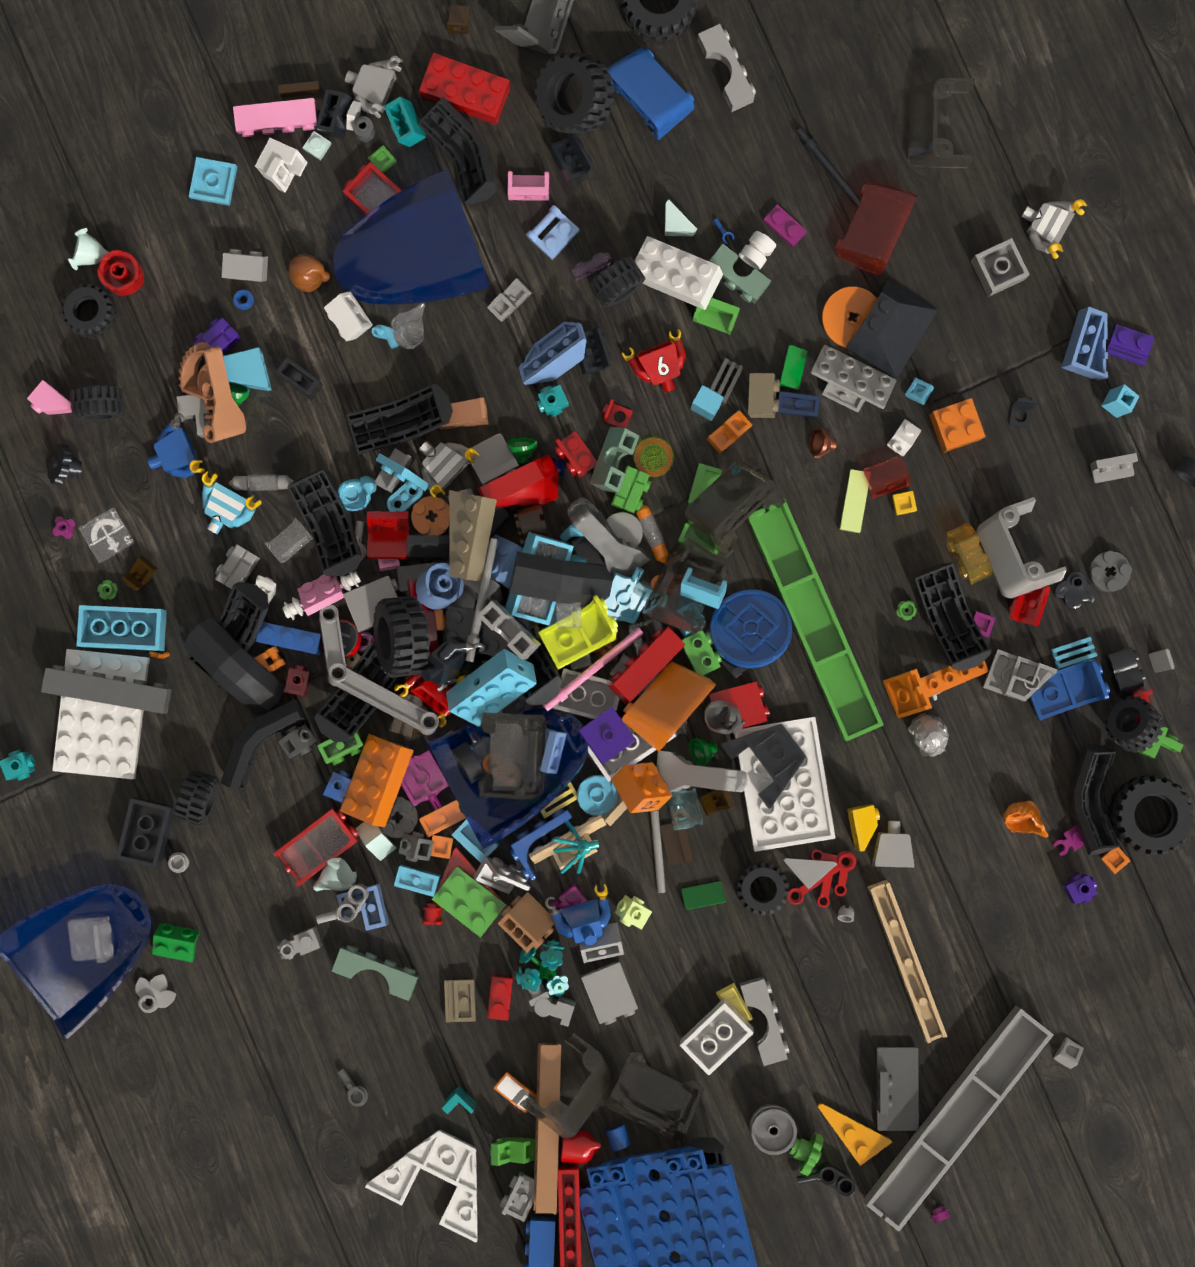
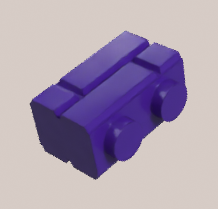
(219, 334)

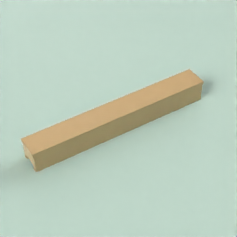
(907, 961)

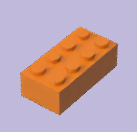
(376, 780)

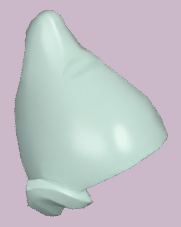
(87, 250)
(335, 876)

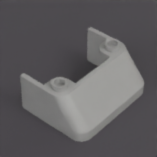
(1007, 567)

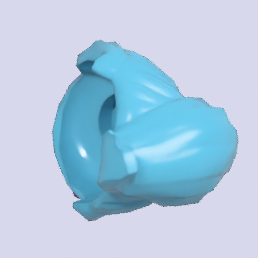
(356, 493)

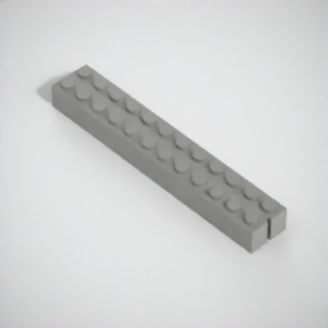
(957, 1118)

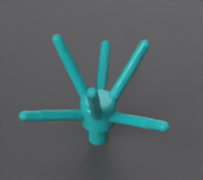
(582, 846)

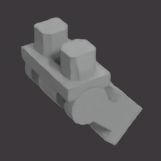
(546, 1005)

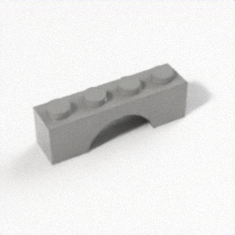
(716, 45)
(770, 1046)

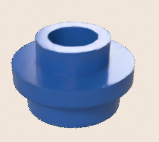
(240, 294)

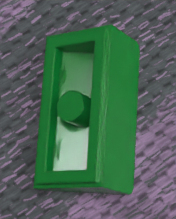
(793, 367)
(703, 895)

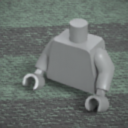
(374, 84)

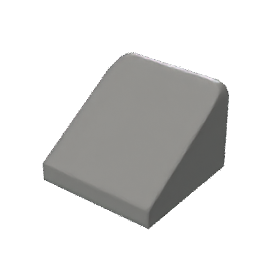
(1161, 660)
(1069, 1053)

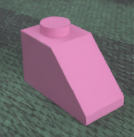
(49, 400)

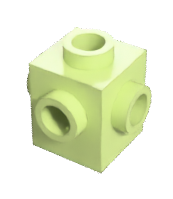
(632, 912)

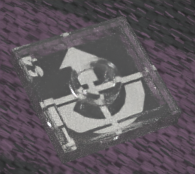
(106, 535)

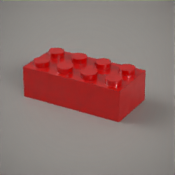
(465, 88)

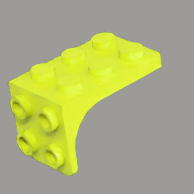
(570, 644)

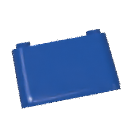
(651, 91)

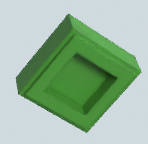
(382, 159)

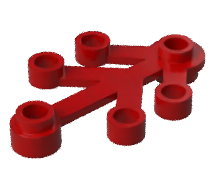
(827, 879)

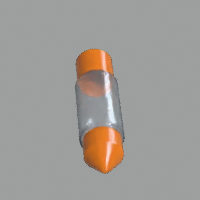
(652, 533)

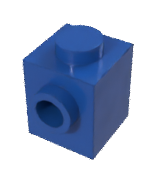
(338, 785)

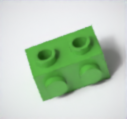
(700, 653)
(335, 751)

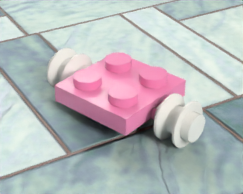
(320, 594)

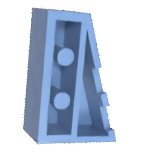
(1087, 345)

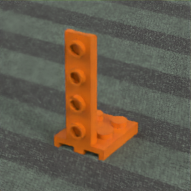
(911, 693)

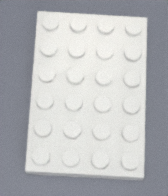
(97, 735)
(803, 808)

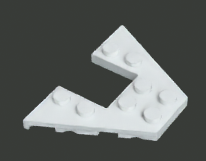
(447, 1159)

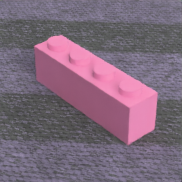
(276, 116)

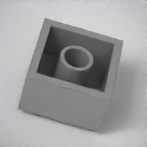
(1000, 267)

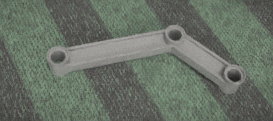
(362, 687)

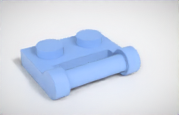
(558, 237)

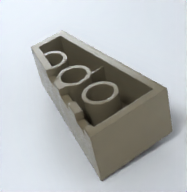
(469, 533)

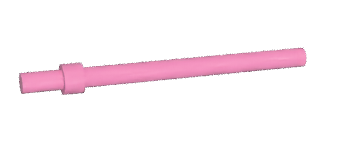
(593, 669)

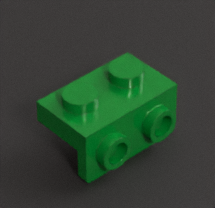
(175, 942)

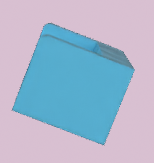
(707, 403)
(702, 590)
(467, 838)
(417, 880)

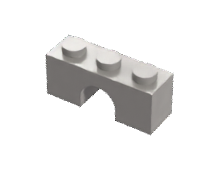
(502, 622)

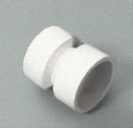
(759, 247)

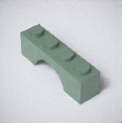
(400, 980)

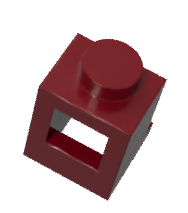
(302, 687)

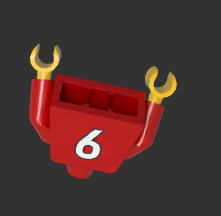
(659, 363)
(429, 693)

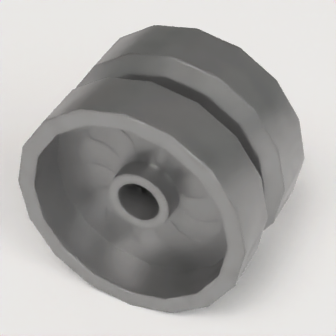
(778, 1140)

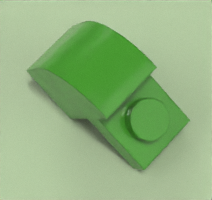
(1169, 742)
(512, 1150)

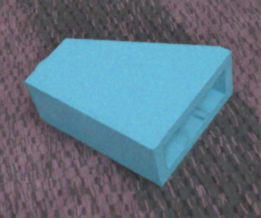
(248, 369)

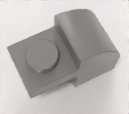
(191, 408)

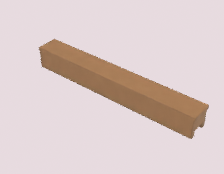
(545, 1138)

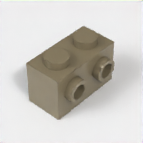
(763, 395)

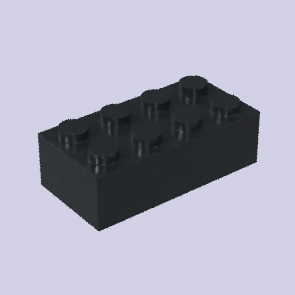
(459, 625)

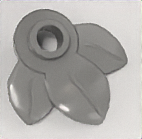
(154, 990)

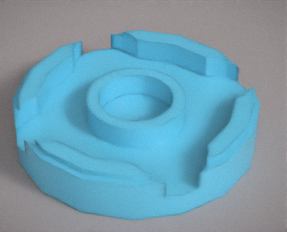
(597, 795)

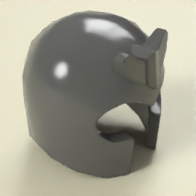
(723, 717)

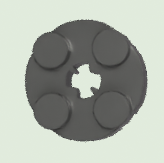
(1111, 583)

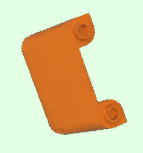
(667, 704)

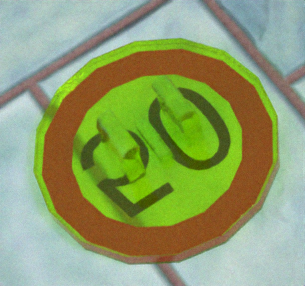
(653, 457)

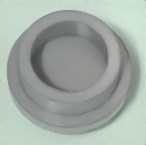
(178, 862)

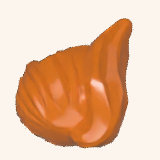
(1024, 818)

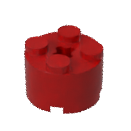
(110, 269)

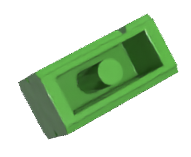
(631, 490)

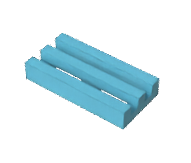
(1090, 647)

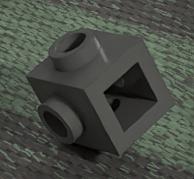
(297, 741)
(416, 847)

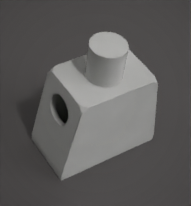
(893, 848)

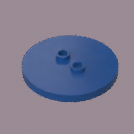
(751, 628)

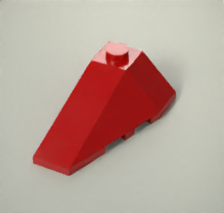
(526, 485)

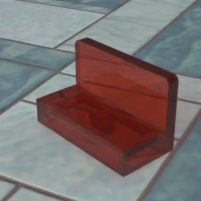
(887, 477)

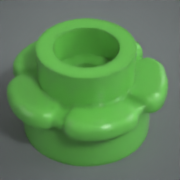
(112, 590)
(911, 610)

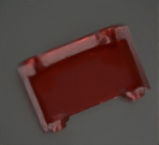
(875, 227)

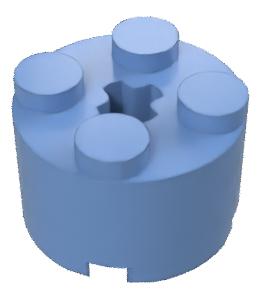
(437, 588)

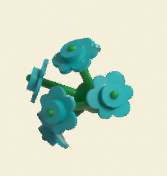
(547, 970)

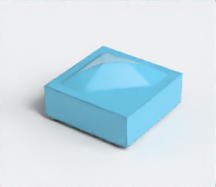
(919, 391)

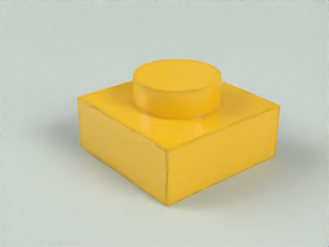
(904, 503)

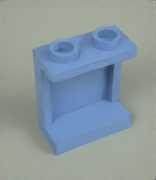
(553, 751)

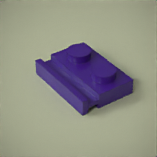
(1130, 345)

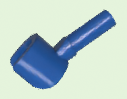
(723, 232)

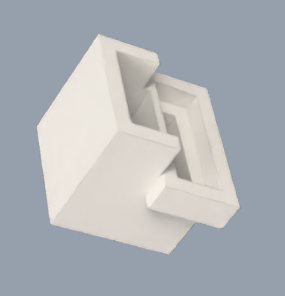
(280, 164)

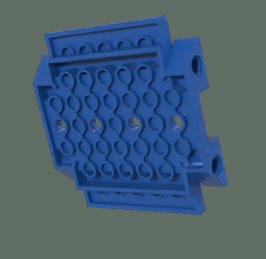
(703, 1205)

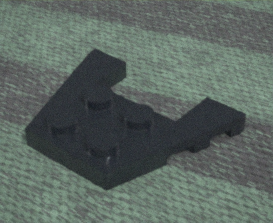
(776, 753)

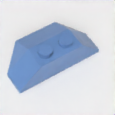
(554, 354)

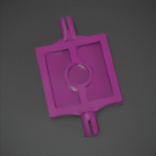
(424, 780)

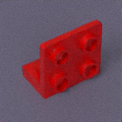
(577, 455)

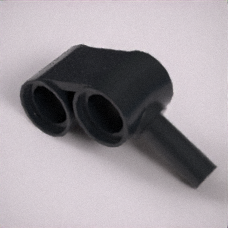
(833, 1181)

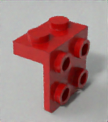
(387, 535)

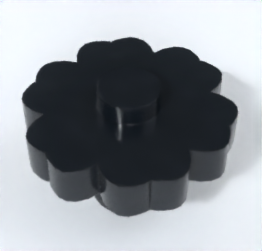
(63, 465)

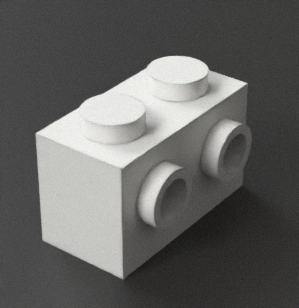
(348, 316)

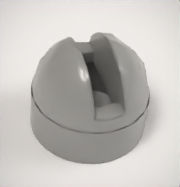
(846, 914)

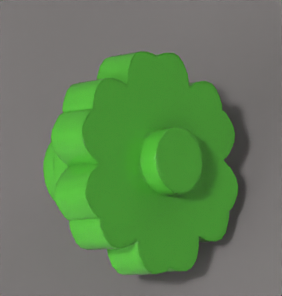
(807, 1152)

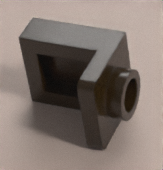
(139, 574)
(716, 800)

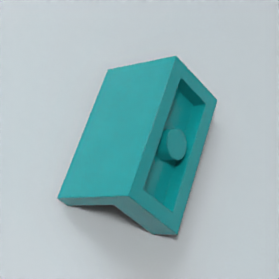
(461, 1097)

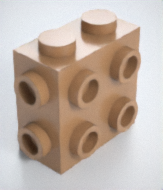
(527, 922)

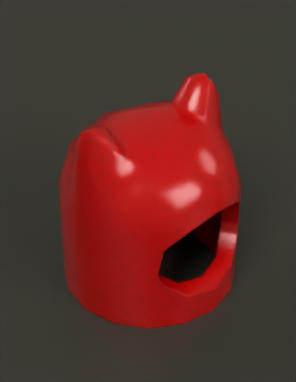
(579, 1148)

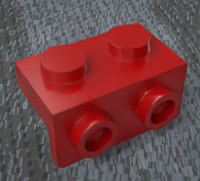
(1029, 606)

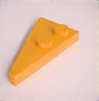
(859, 1139)

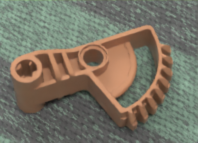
(213, 387)

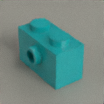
(404, 121)

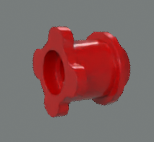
(432, 914)

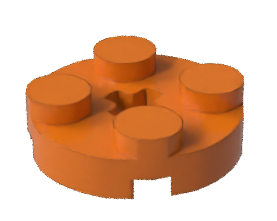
(422, 509)

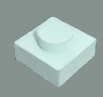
(317, 145)

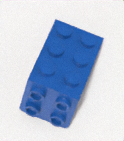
(1070, 689)
(525, 839)

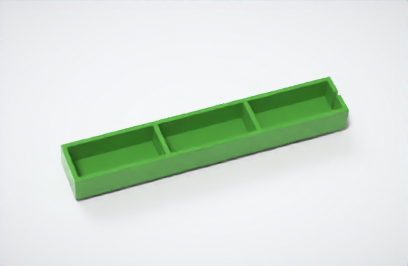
(814, 621)

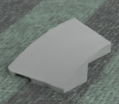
(1016, 675)

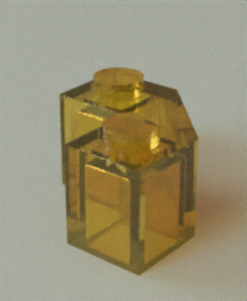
(973, 562)

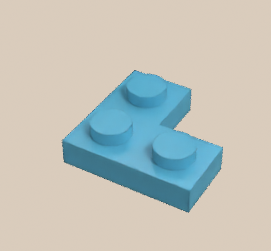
(401, 473)

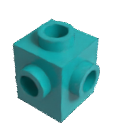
(549, 393)
(17, 765)

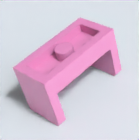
(528, 187)

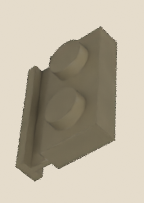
(460, 1000)

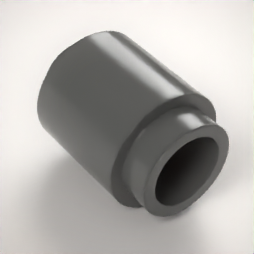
(364, 134)

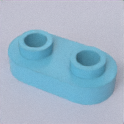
(404, 496)

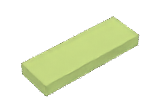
(854, 502)

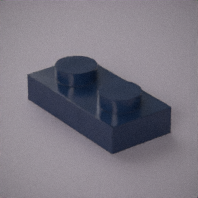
(798, 404)

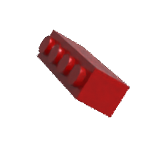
(646, 665)

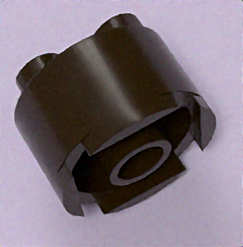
(530, 520)

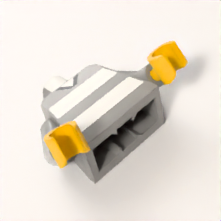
(1050, 224)
(444, 464)

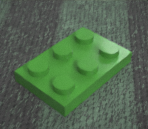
(469, 901)

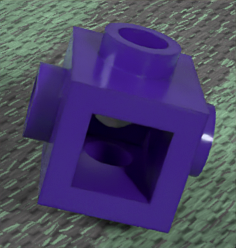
(1074, 890)

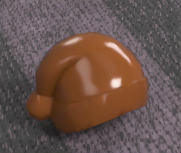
(307, 273)

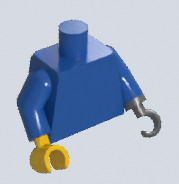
(175, 451)
(583, 921)

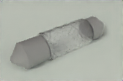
(265, 482)

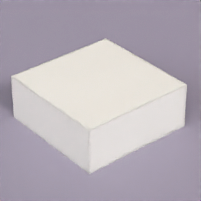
(353, 114)

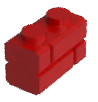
(500, 997)

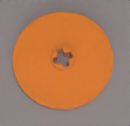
(837, 311)

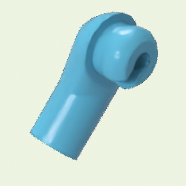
(385, 333)
(570, 532)

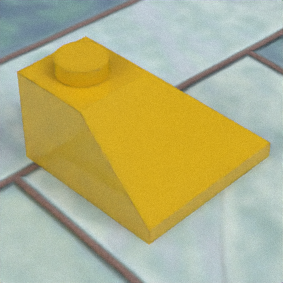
(863, 824)

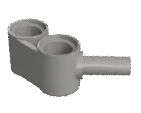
(349, 901)

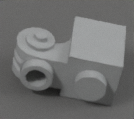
(303, 942)

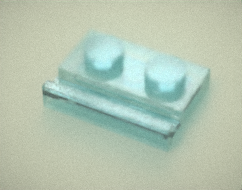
(685, 809)

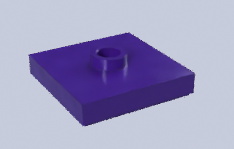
(607, 735)

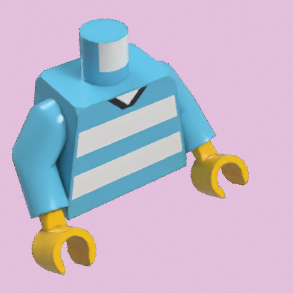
(225, 505)

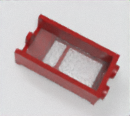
(369, 188)
(316, 845)

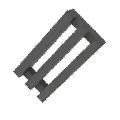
(732, 365)

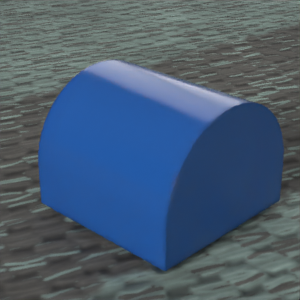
(618, 1137)

